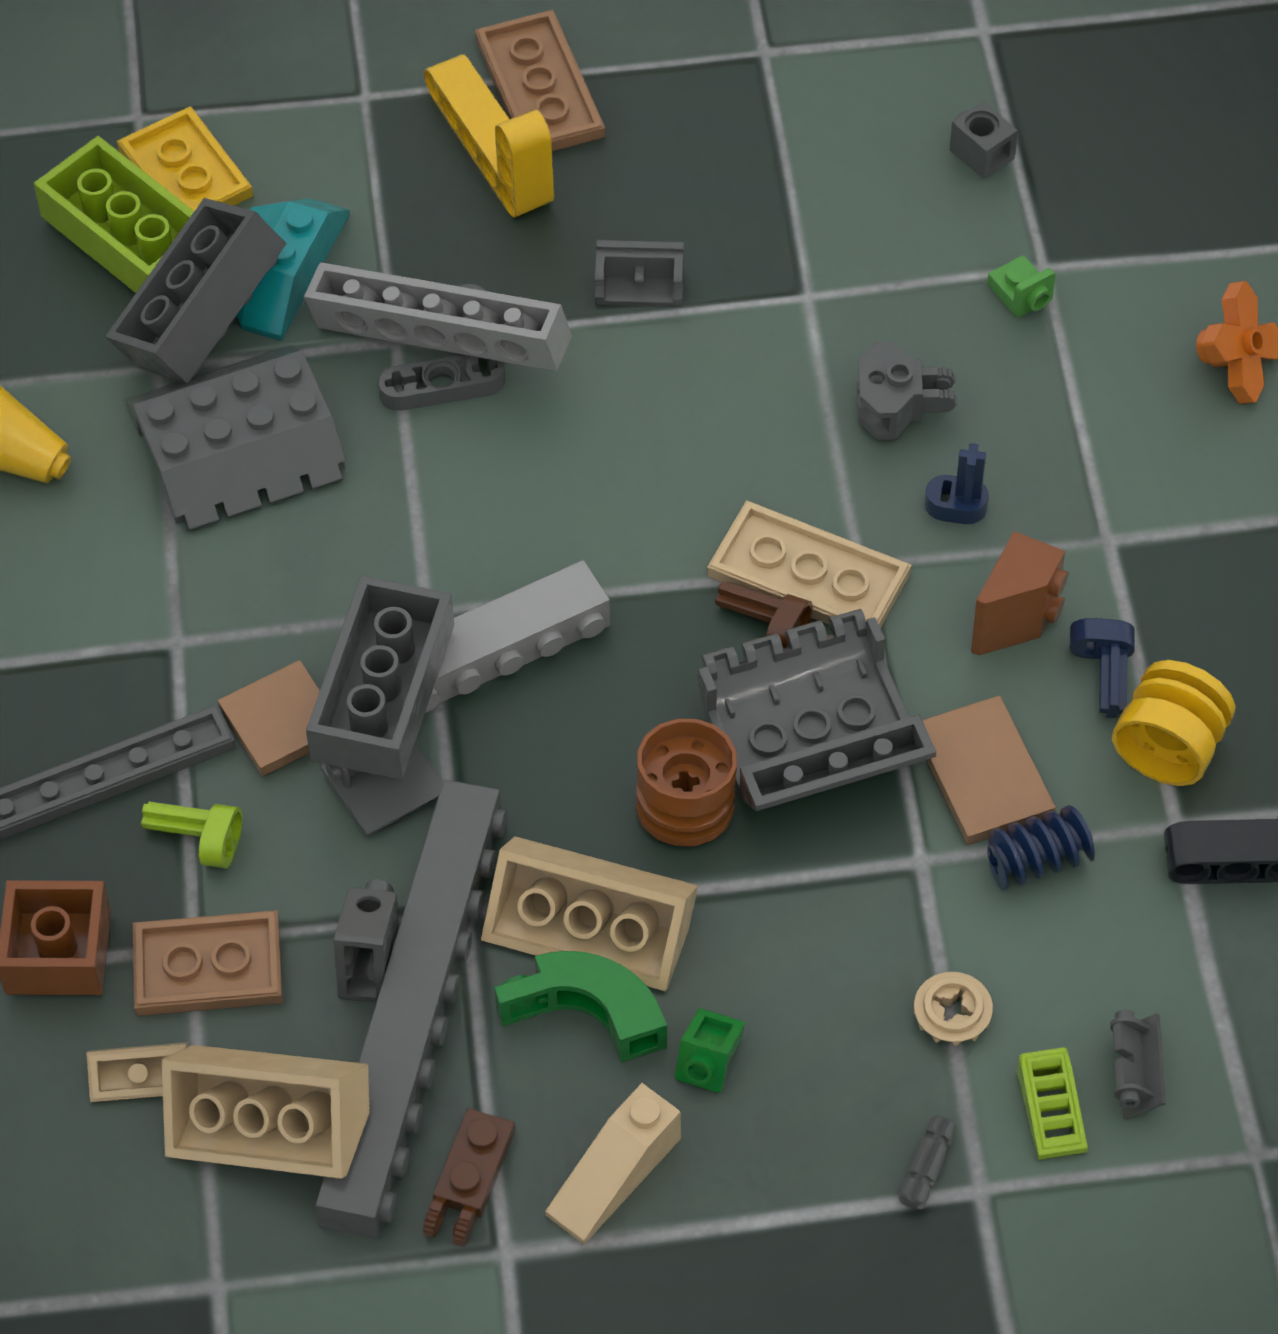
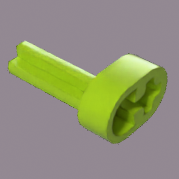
(218, 828)

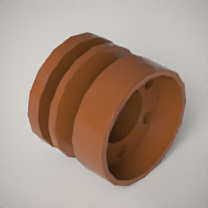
(686, 782)

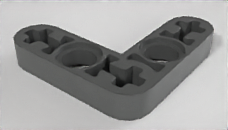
(464, 369)

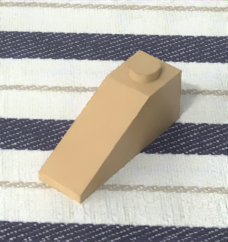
(616, 1162)

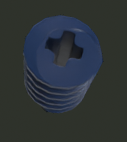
(1038, 844)

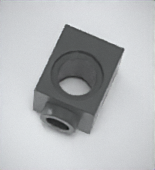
(983, 139)

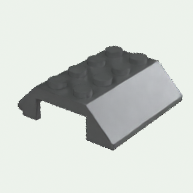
(238, 434)
(810, 710)

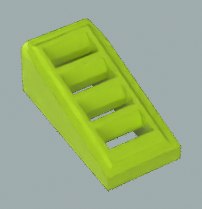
(1044, 1072)

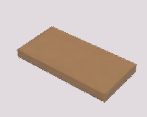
(538, 71)

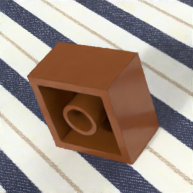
(54, 937)

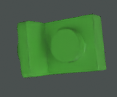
(1022, 286)

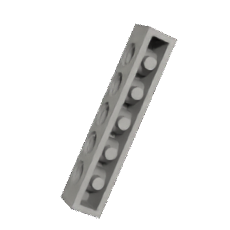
(438, 316)

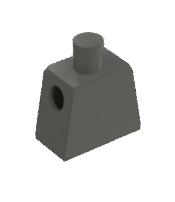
(370, 922)

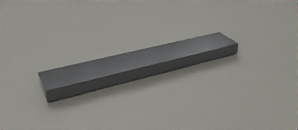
(113, 770)

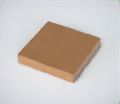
(273, 716)

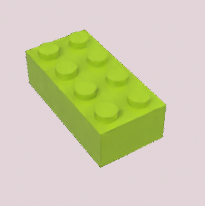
(111, 210)

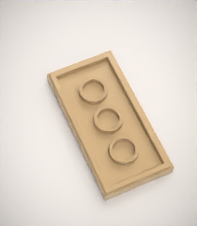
(797, 559)

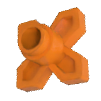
(1240, 343)

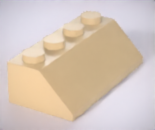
(575, 902)
(264, 1110)

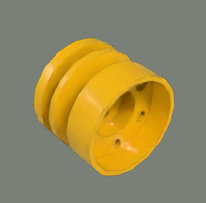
(1173, 723)

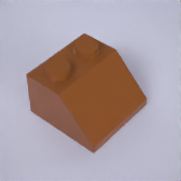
(1019, 595)

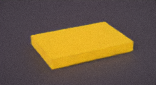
(186, 160)

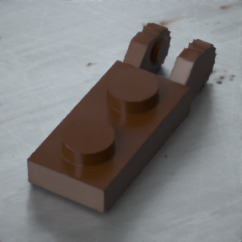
(469, 1173)

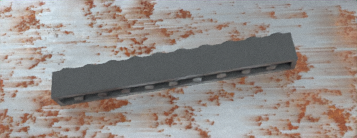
(413, 1003)

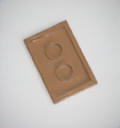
(985, 769)
(207, 963)

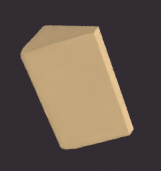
(128, 1071)

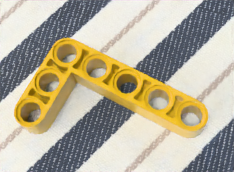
(509, 153)

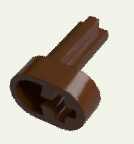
(780, 613)

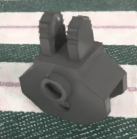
(897, 390)

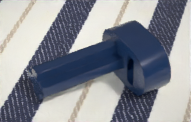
(967, 492)
(1111, 643)

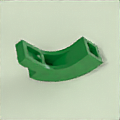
(593, 987)

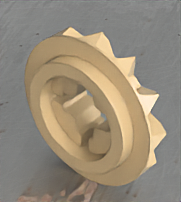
(945, 990)

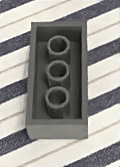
(196, 290)
(380, 677)

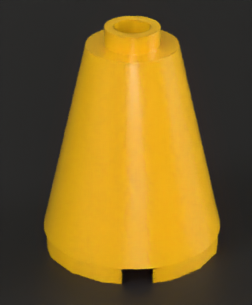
(28, 444)

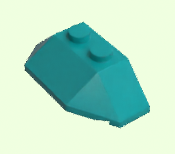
(310, 233)

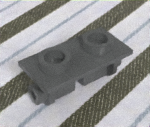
(1140, 1063)

